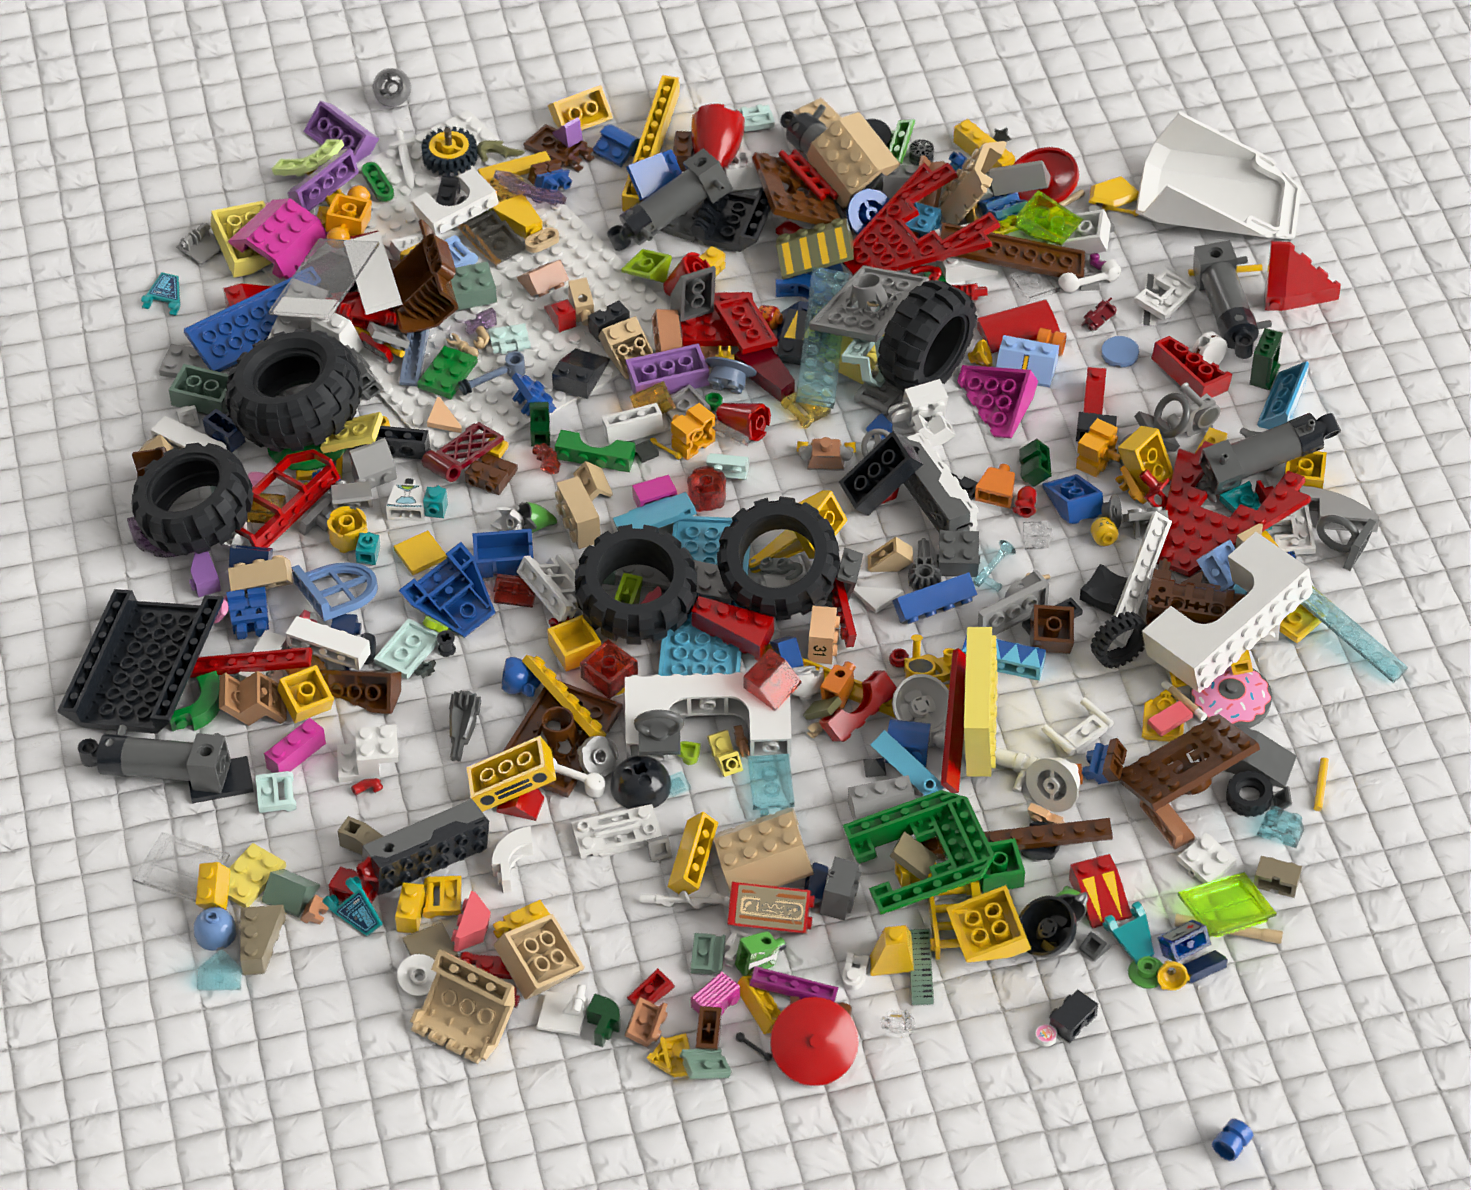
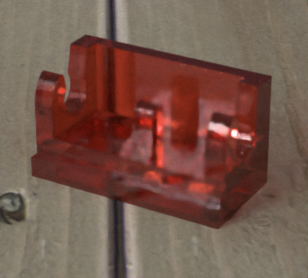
(513, 591)

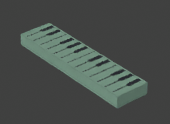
(922, 975)

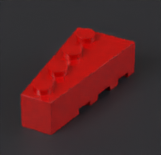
(1190, 368)
(734, 625)

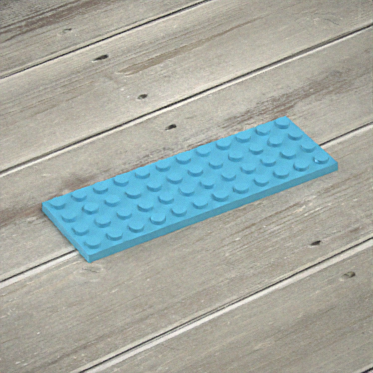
(688, 648)

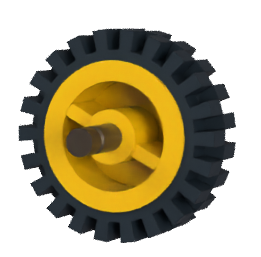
(449, 151)

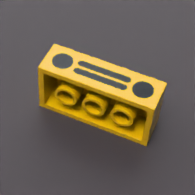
(511, 773)

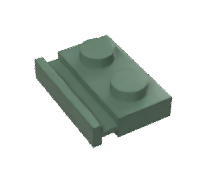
(707, 953)
(705, 1063)

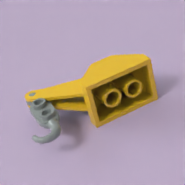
(789, 543)

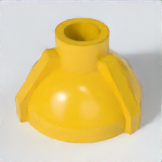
(981, 354)
(1174, 978)

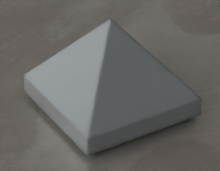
(874, 767)
(1283, 798)

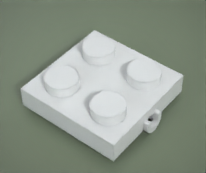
(1206, 859)

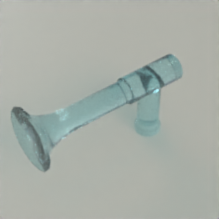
(1005, 549)

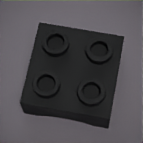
(1103, 590)

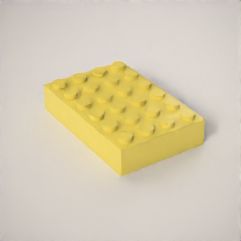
(980, 702)

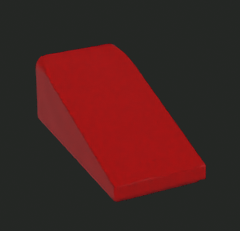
(653, 988)

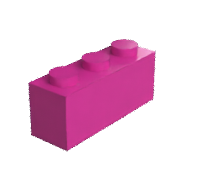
(295, 747)

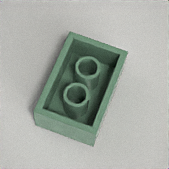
(474, 286)
(199, 388)

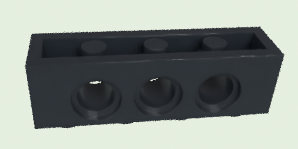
(404, 441)

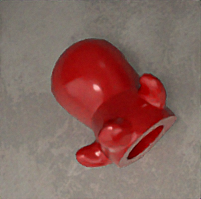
(1025, 502)

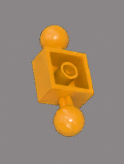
(349, 214)

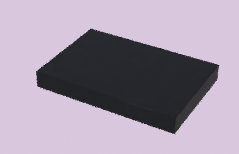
(236, 783)

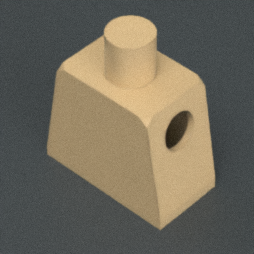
(583, 306)

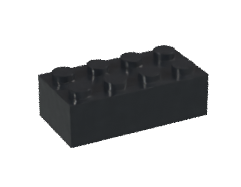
(880, 473)

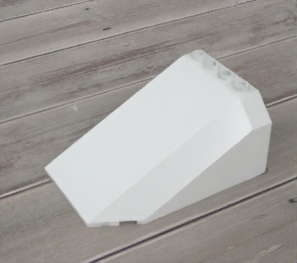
(1215, 184)

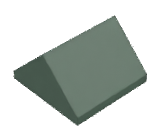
(289, 890)

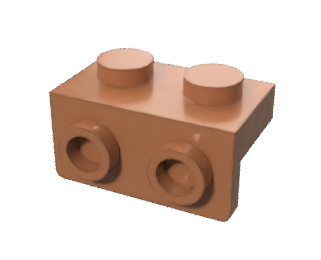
(645, 1022)

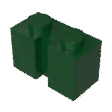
(1035, 462)

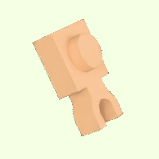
(1041, 814)

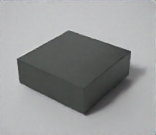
(646, 451)

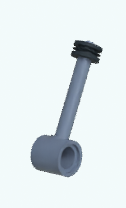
(514, 364)

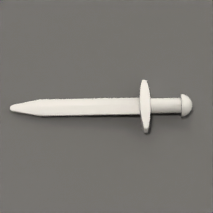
(402, 145)

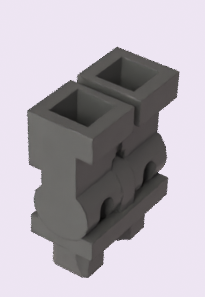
(371, 384)

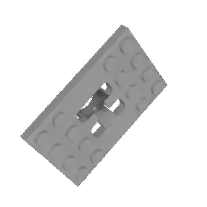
(870, 286)

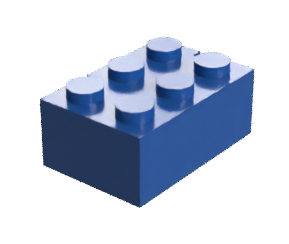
(501, 551)

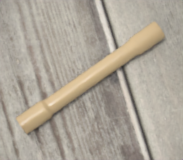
(1264, 934)

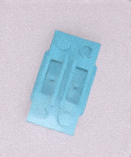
(659, 512)

